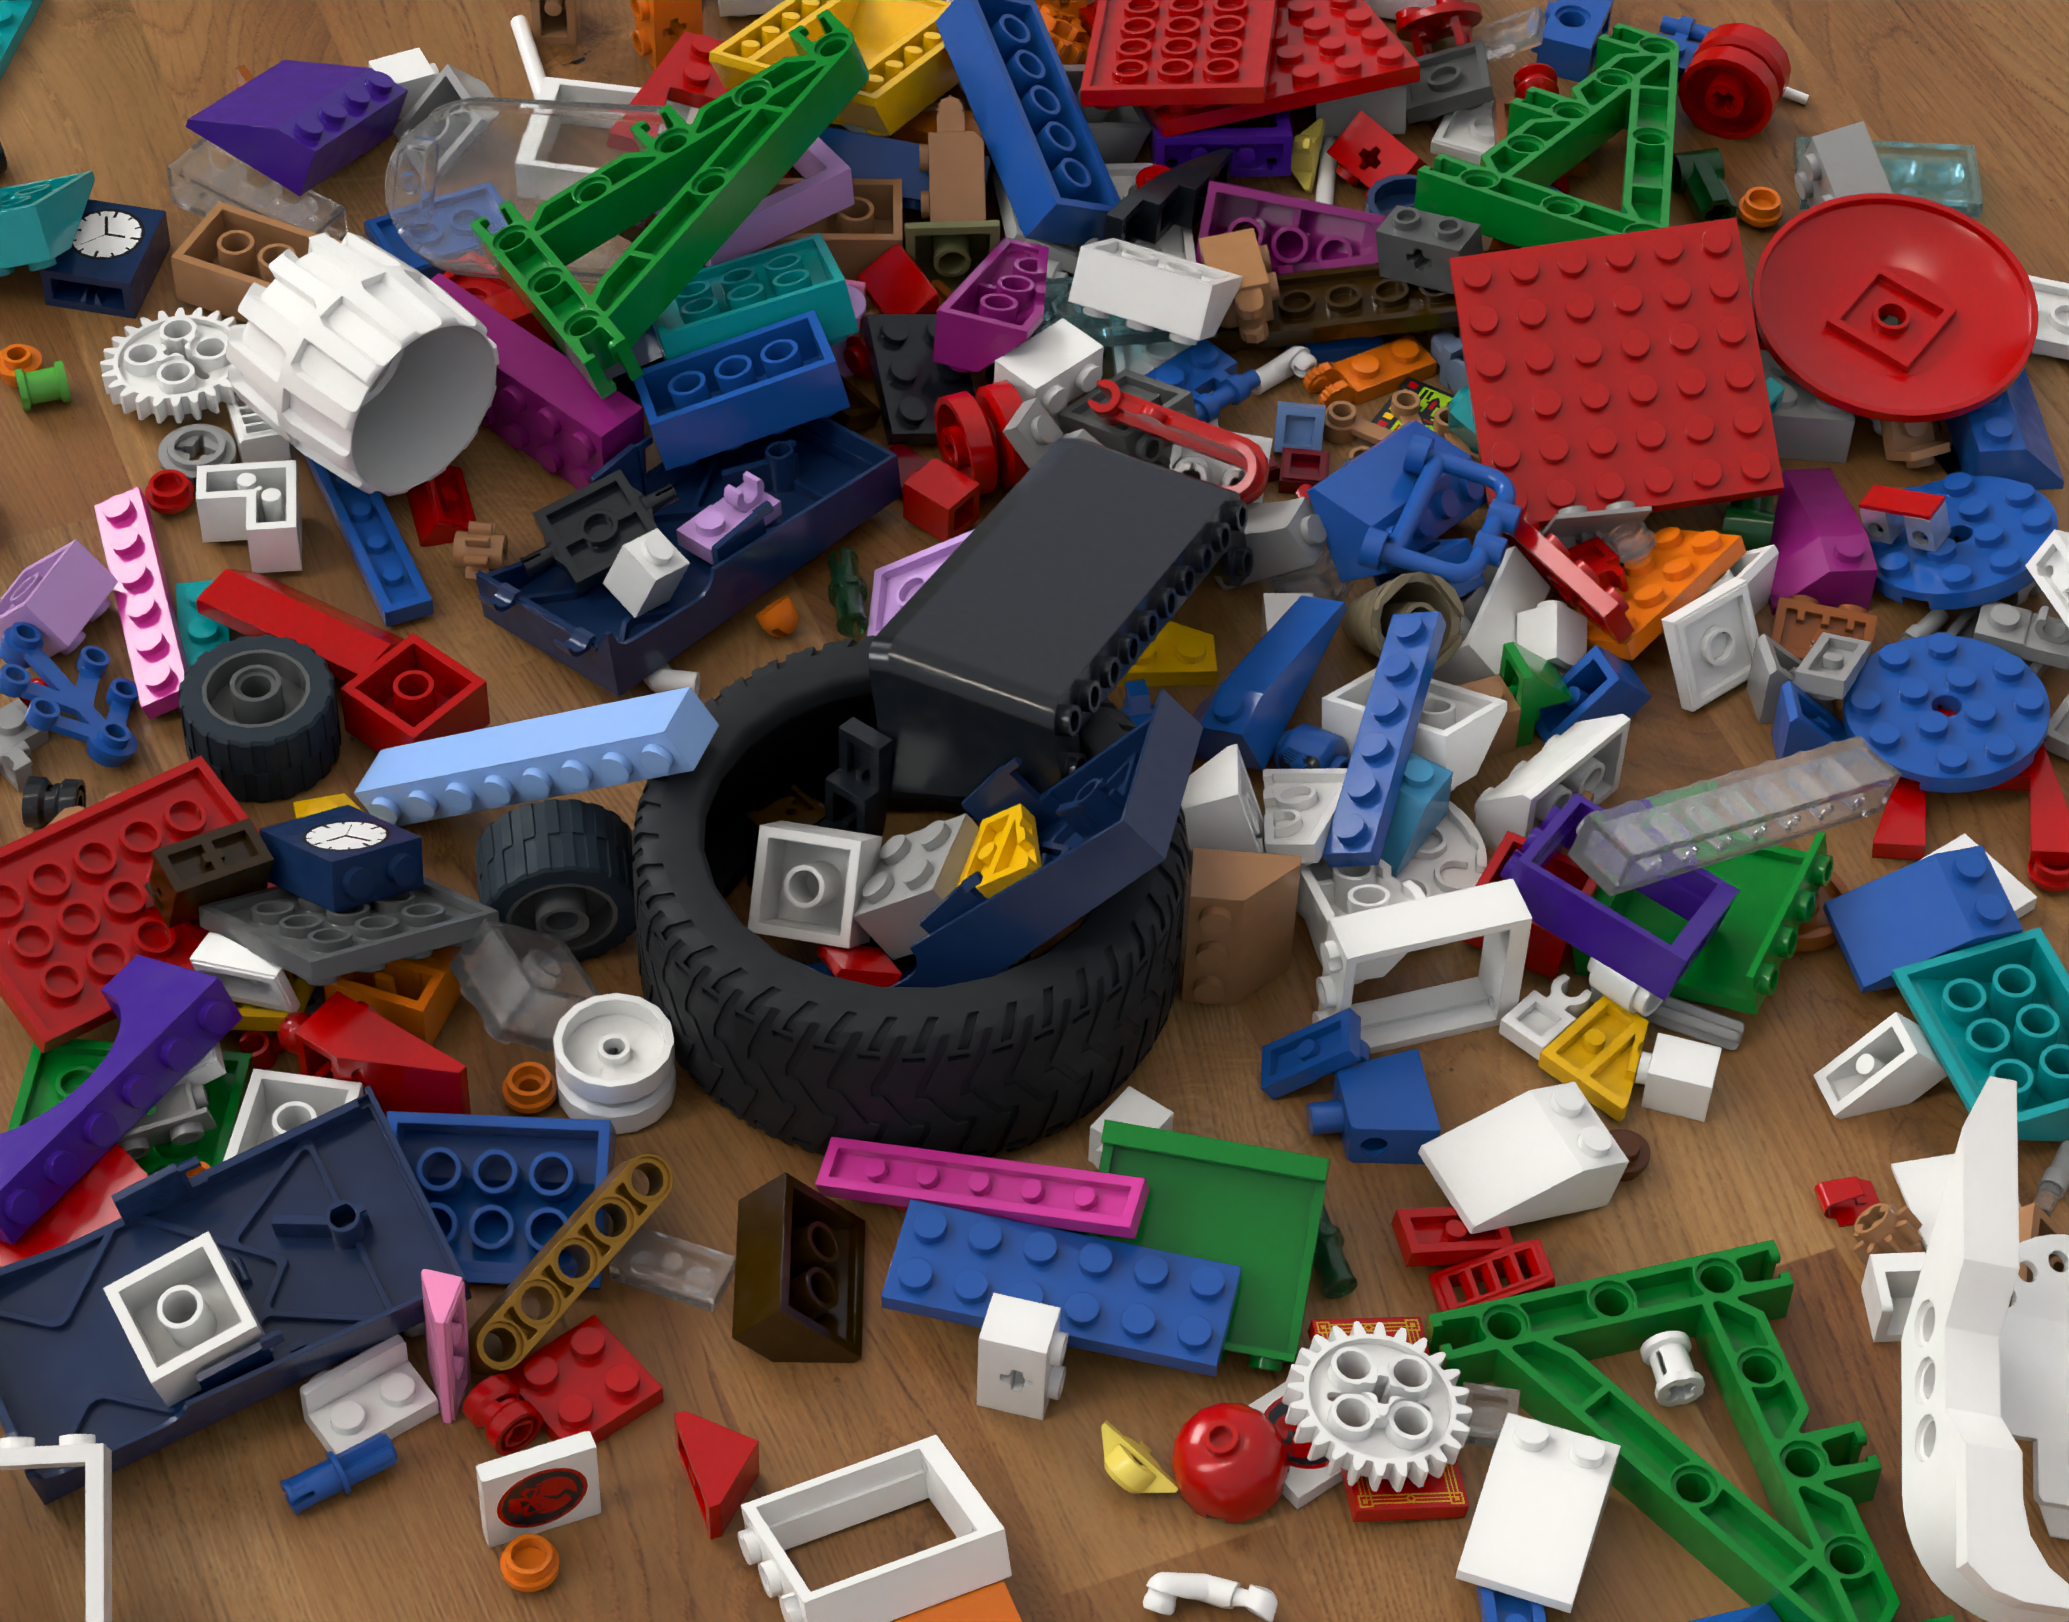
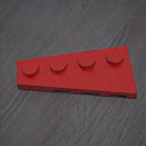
(1573, 582)

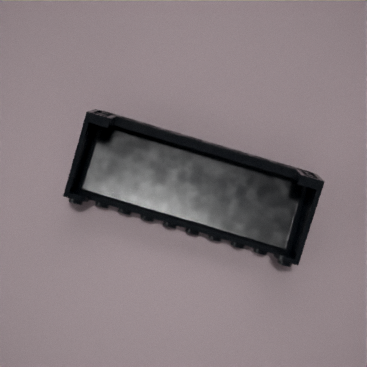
(1045, 615)

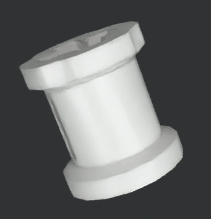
(1672, 1368)

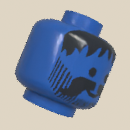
(1311, 749)

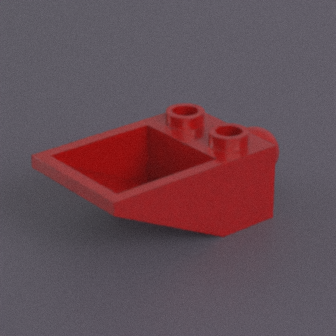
(358, 1045)

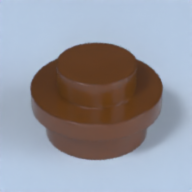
(1636, 1151)

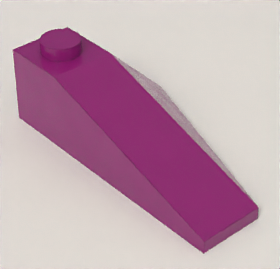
(1296, 230)
(993, 307)
(1820, 543)

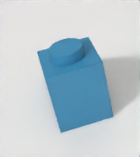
(1417, 812)

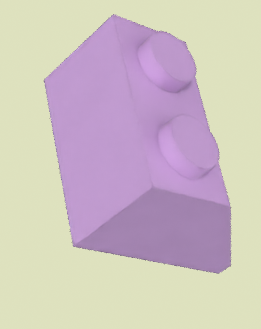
(59, 597)

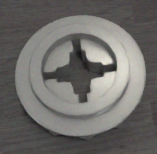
(188, 440)

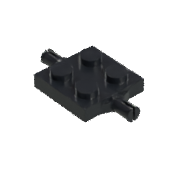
(592, 526)

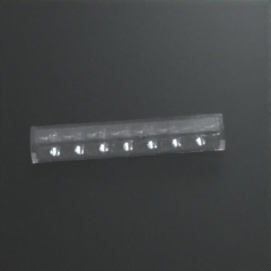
(1732, 815)

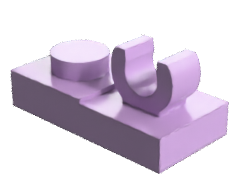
(718, 519)

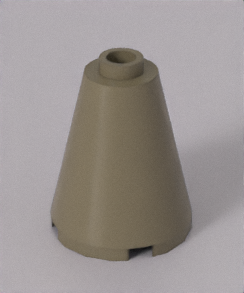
(1412, 592)

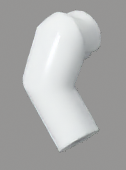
(1291, 362)

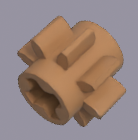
(479, 549)
(1886, 1230)

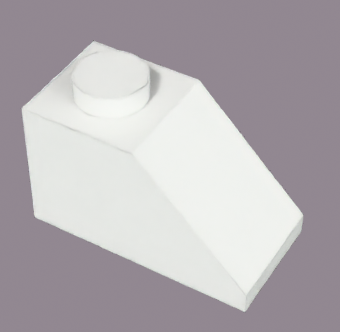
(1881, 1070)

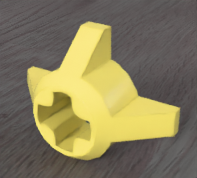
(1306, 154)
(1132, 1464)

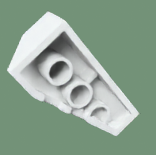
(1345, 890)

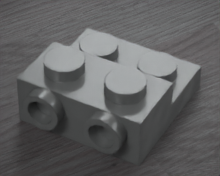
(1120, 436)

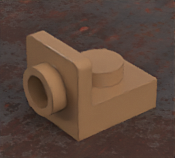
(1912, 443)

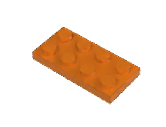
(1668, 579)

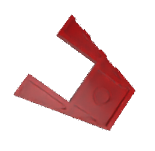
(685, 76)
(1903, 823)

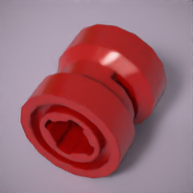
(505, 1417)

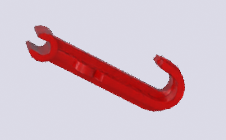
(1187, 433)

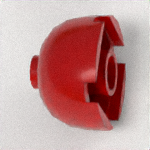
(1230, 1462)

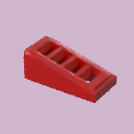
(1508, 1262)

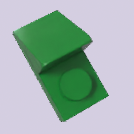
(1533, 685)

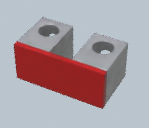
(1899, 508)

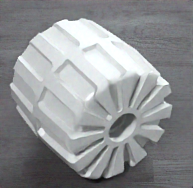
(363, 364)

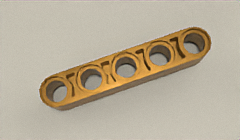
(591, 1253)

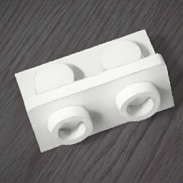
(367, 1397)

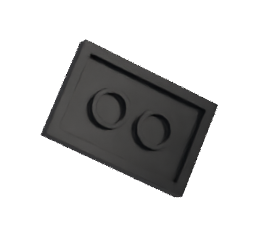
(907, 377)

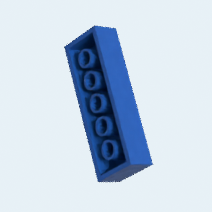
(1029, 119)

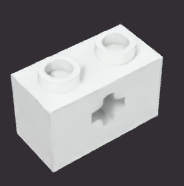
(1020, 1356)

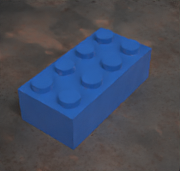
(741, 390)

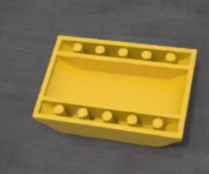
(894, 37)

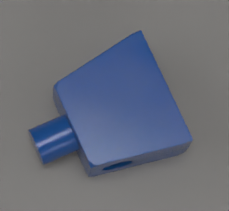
(1379, 1110)

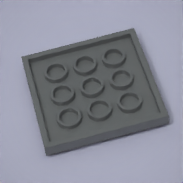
(360, 939)

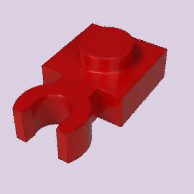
(1602, 561)

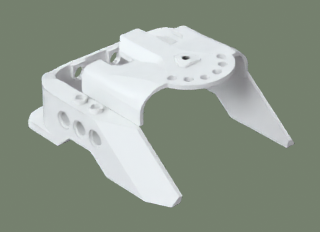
(1982, 1379)

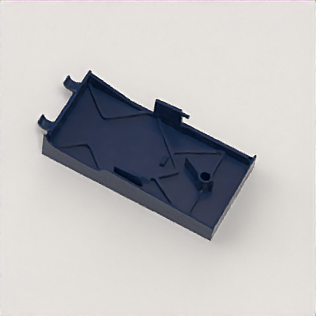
(826, 489)
(1093, 839)
(317, 1233)

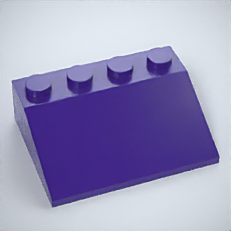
(303, 120)

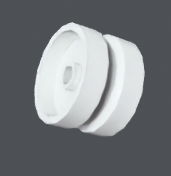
(615, 1061)

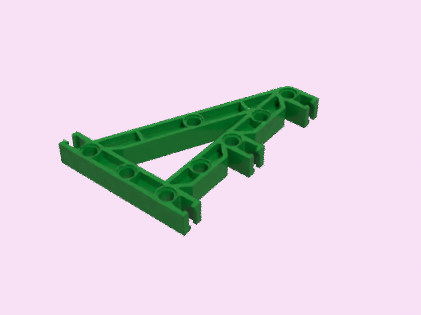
(1553, 133)
(702, 176)
(1727, 1308)

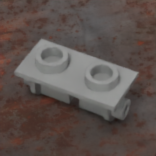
(176, 1121)

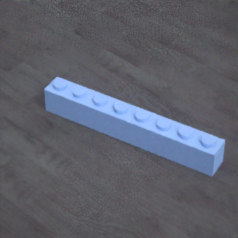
(539, 758)

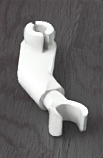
(1217, 1591)

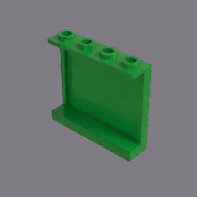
(1755, 936)
(1234, 1209)

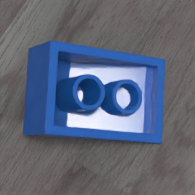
(1920, 914)

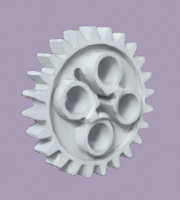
(170, 366)
(1377, 1406)

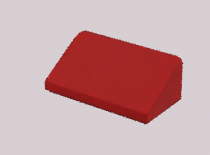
(899, 285)
(441, 507)
(860, 964)

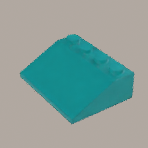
(41, 220)
(756, 293)
(2001, 1016)

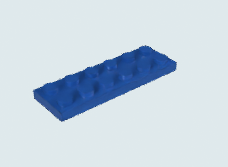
(1109, 1292)

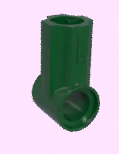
(1701, 179)
(1750, 520)

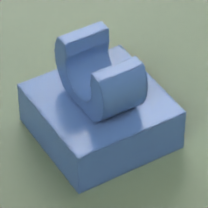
(1299, 426)

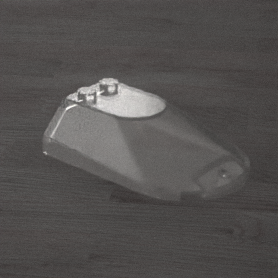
(497, 151)

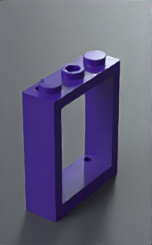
(1249, 146)
(1600, 930)

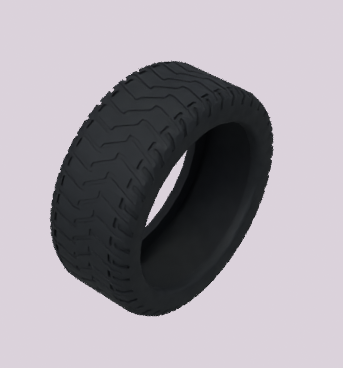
(836, 1057)

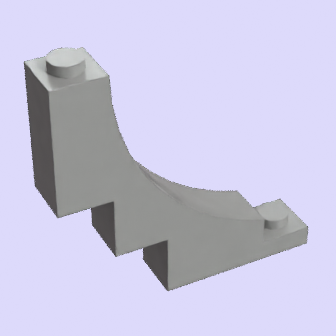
(1280, 533)

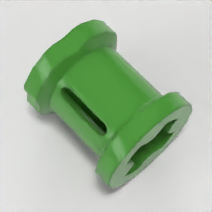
(42, 385)

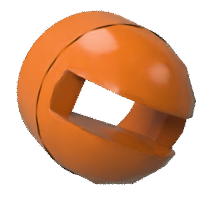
(779, 617)

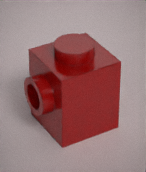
(941, 500)

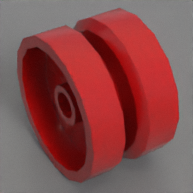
(1734, 81)
(973, 435)

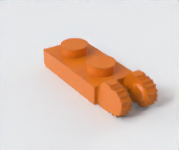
(1371, 372)

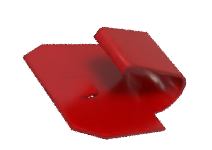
(1839, 1197)

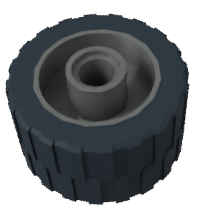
(262, 716)
(561, 873)

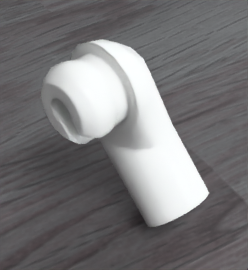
(667, 679)

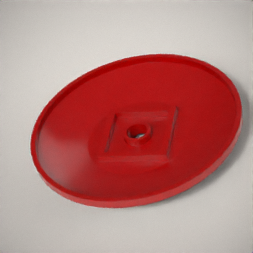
(1878, 255)

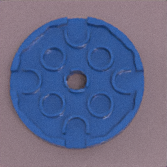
(2000, 533)
(1996, 701)

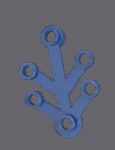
(107, 740)

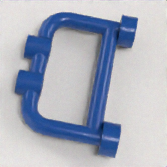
(1488, 545)

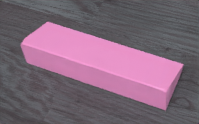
(446, 1339)

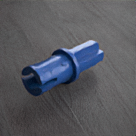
(339, 1472)

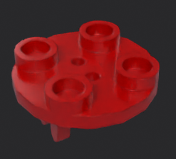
(1437, 22)

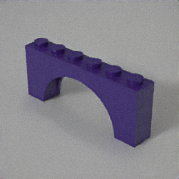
(165, 1029)

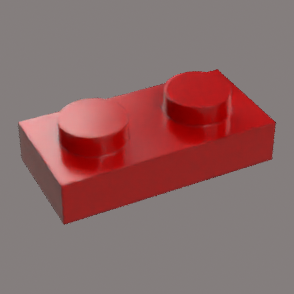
(1441, 1238)

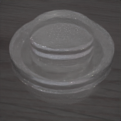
(1632, 541)

